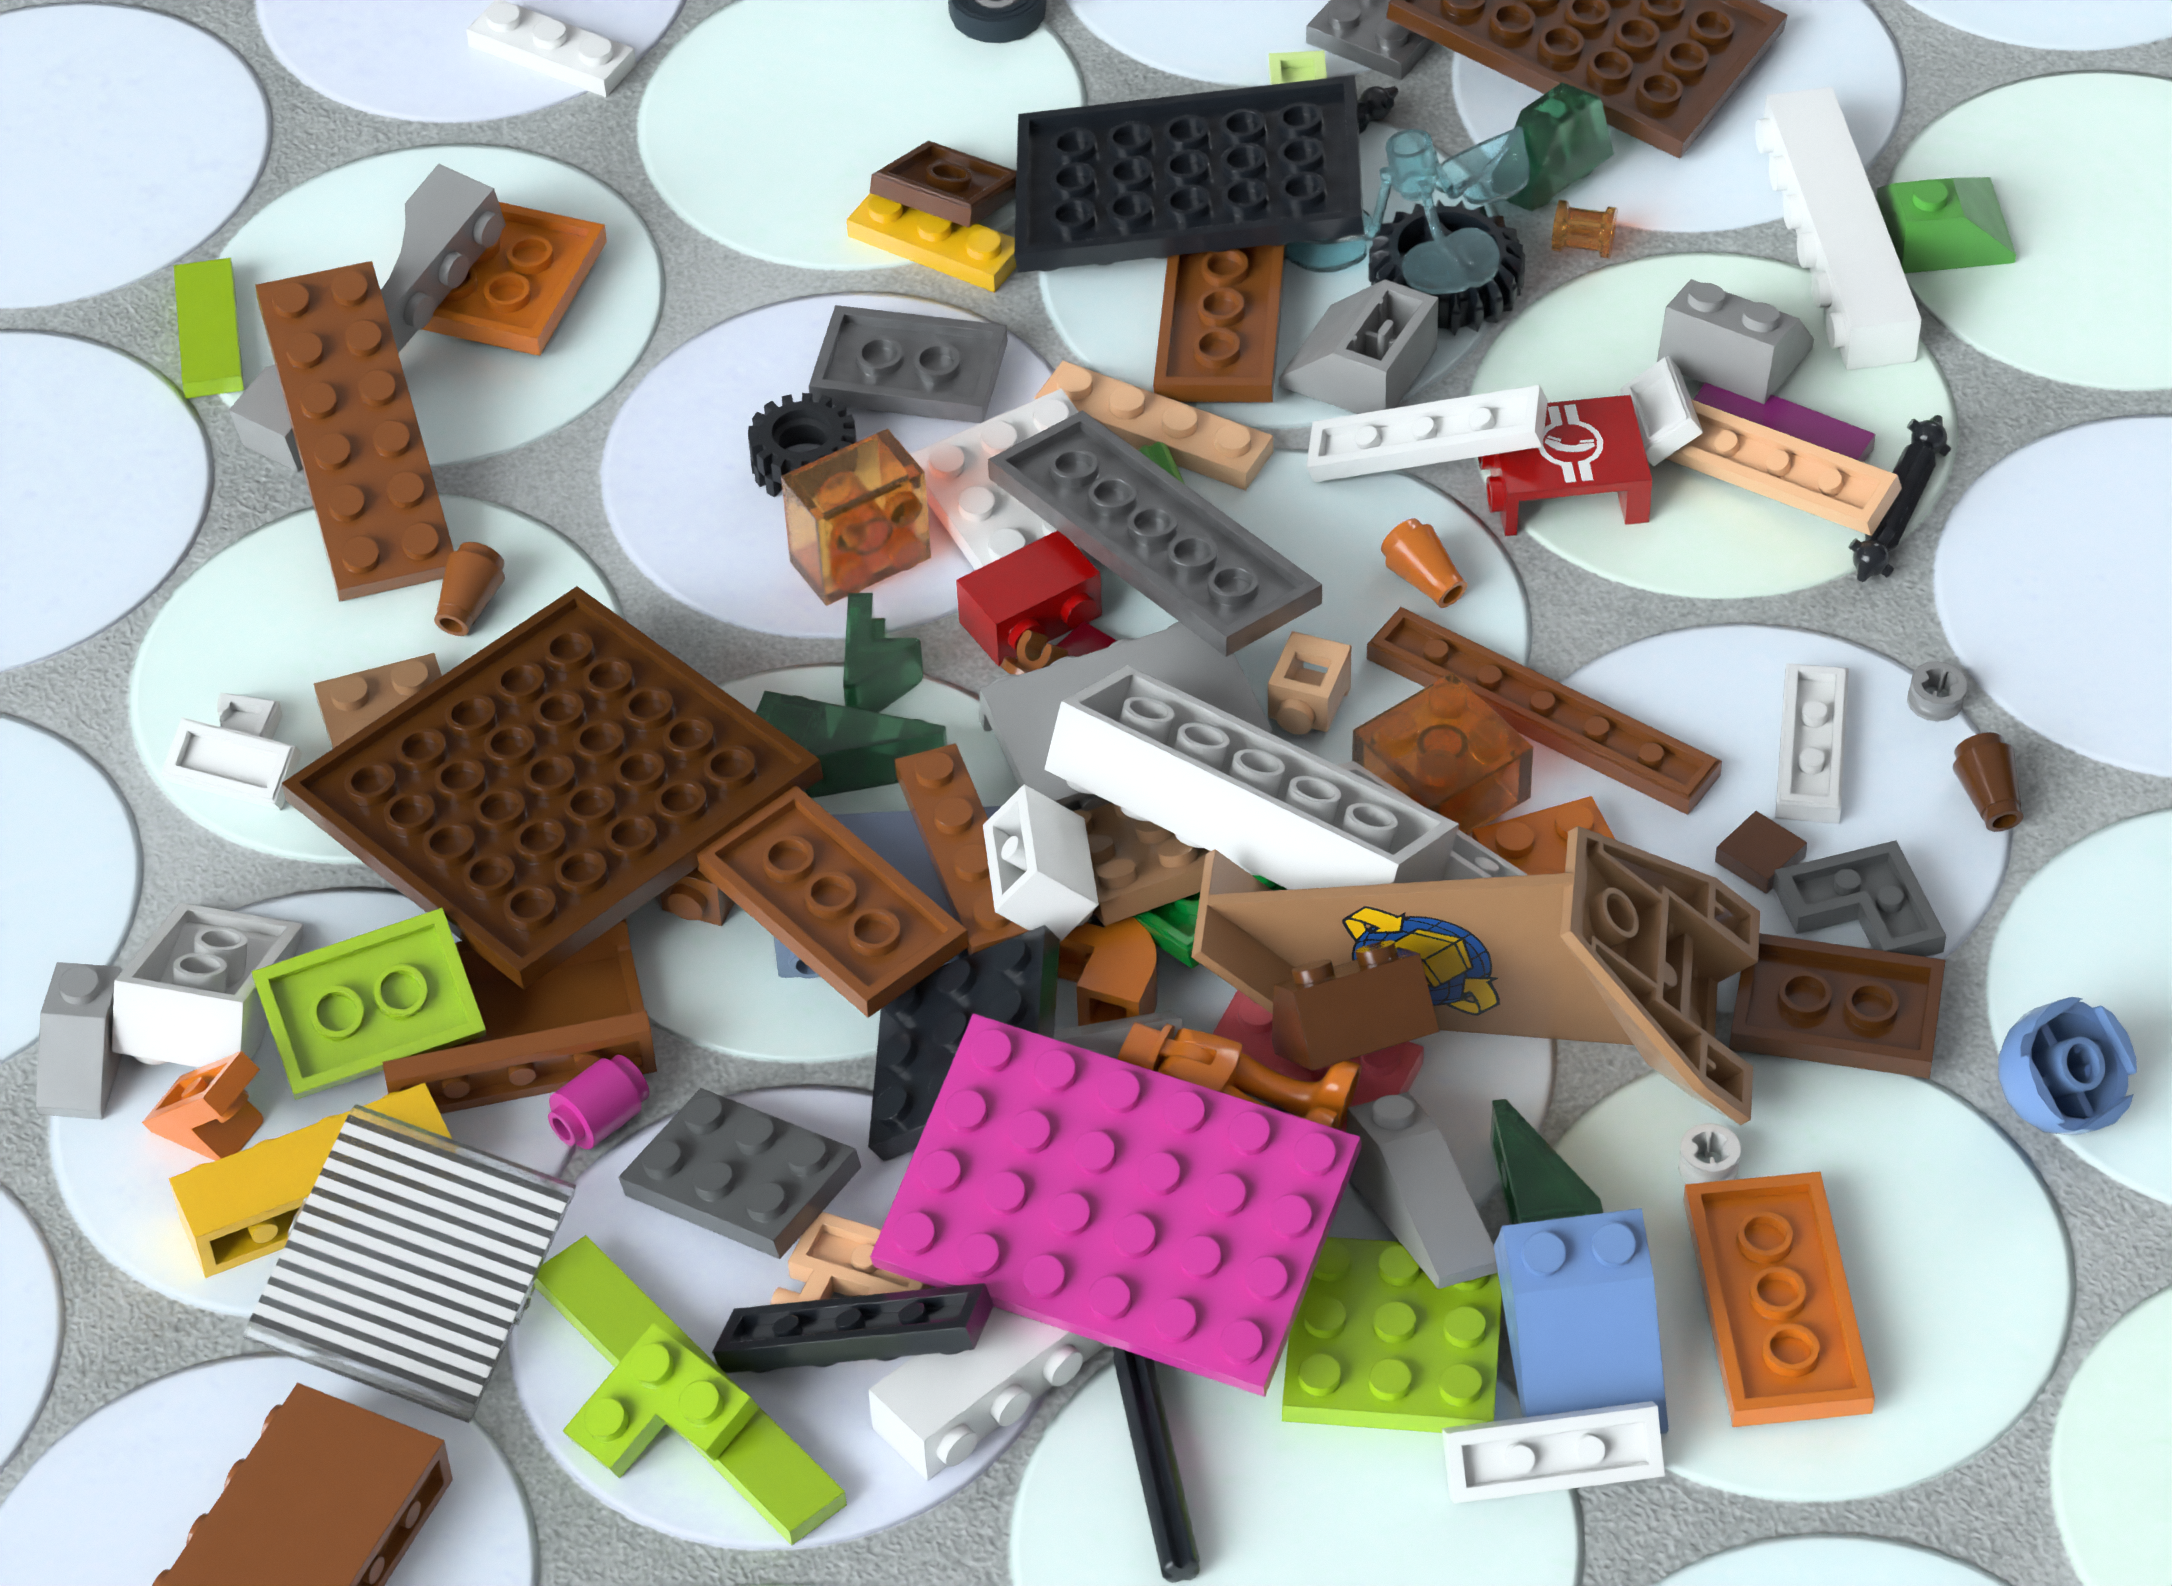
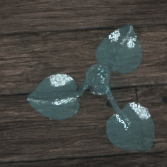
(1450, 263)

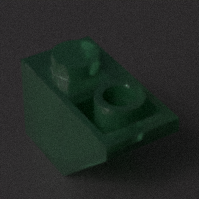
(1563, 142)

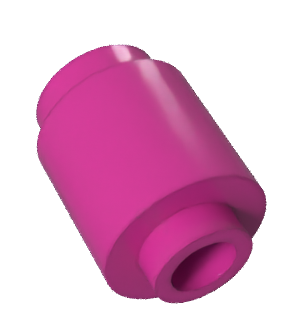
(597, 1102)

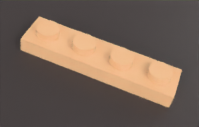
(1140, 417)
(1789, 470)

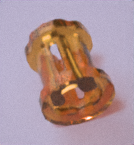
(1584, 229)

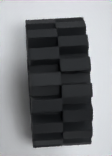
(794, 425)

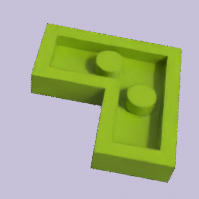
(655, 1387)

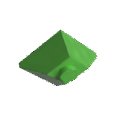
(1945, 224)

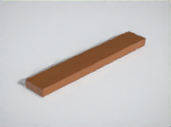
(1549, 711)

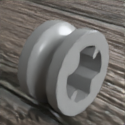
(1944, 677)

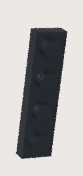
(854, 1329)

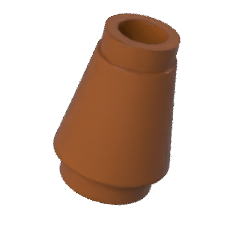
(468, 585)

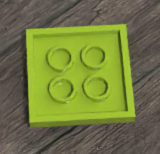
(1389, 1345)

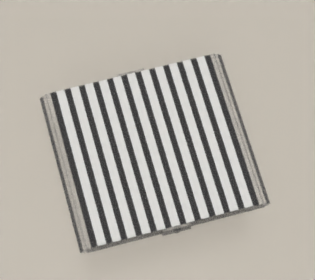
(410, 1263)

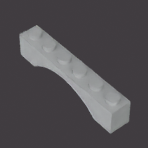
(445, 232)

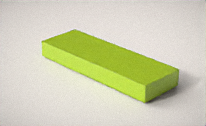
(208, 328)

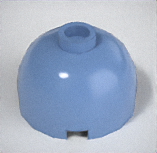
(2067, 1067)

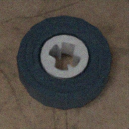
(997, 19)

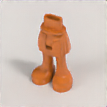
(1223, 1067)

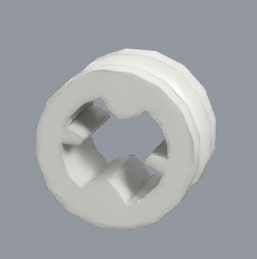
(1706, 1139)

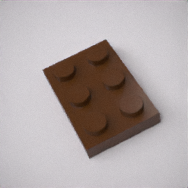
(1839, 1006)

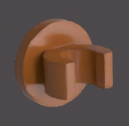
(1029, 654)

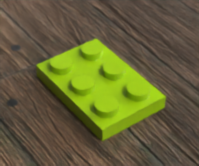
(368, 1003)

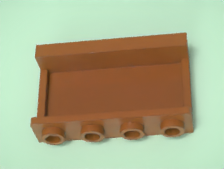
(538, 1033)
(317, 1500)

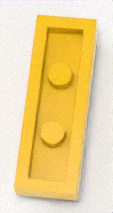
(966, 253)

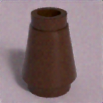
(1990, 779)

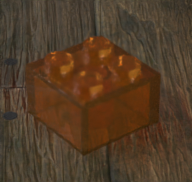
(856, 516)
(1448, 754)

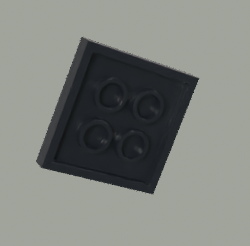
(927, 1023)

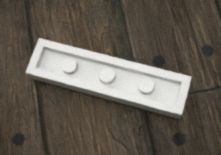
(1427, 433)

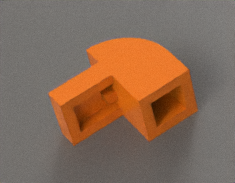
(1112, 970)

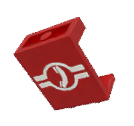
(1585, 451)

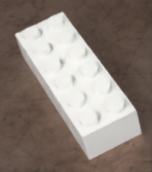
(1241, 789)

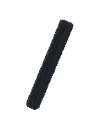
(1157, 1466)

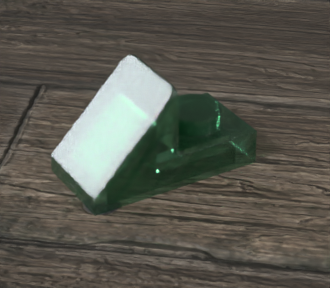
(876, 666)

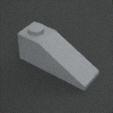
(1419, 1190)

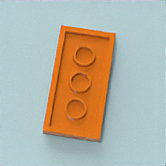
(1778, 1299)

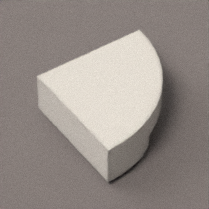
(249, 714)

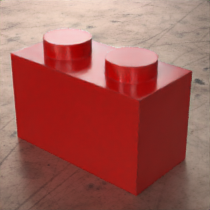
(1035, 588)

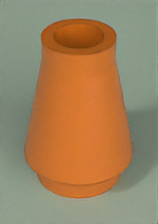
(1421, 560)

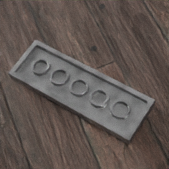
(1155, 533)

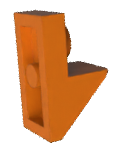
(209, 1108)

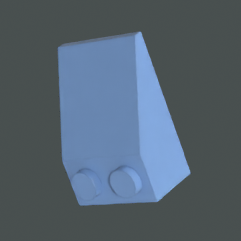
(1581, 1313)

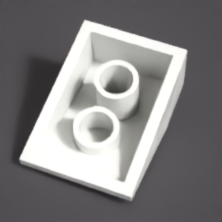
(193, 987)

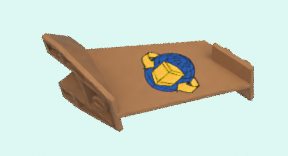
(1589, 955)

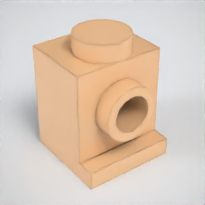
(1307, 697)

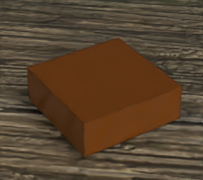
(1759, 849)

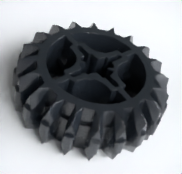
(1464, 307)

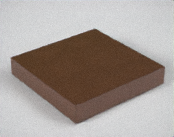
(946, 183)

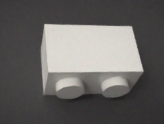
(1040, 864)

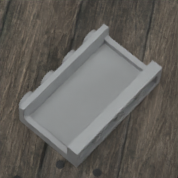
(1027, 705)

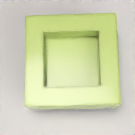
(1296, 66)

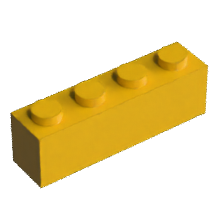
(249, 1199)

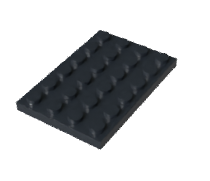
(1188, 174)

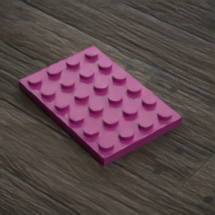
(1118, 1203)

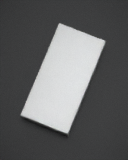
(1663, 410)
(230, 763)

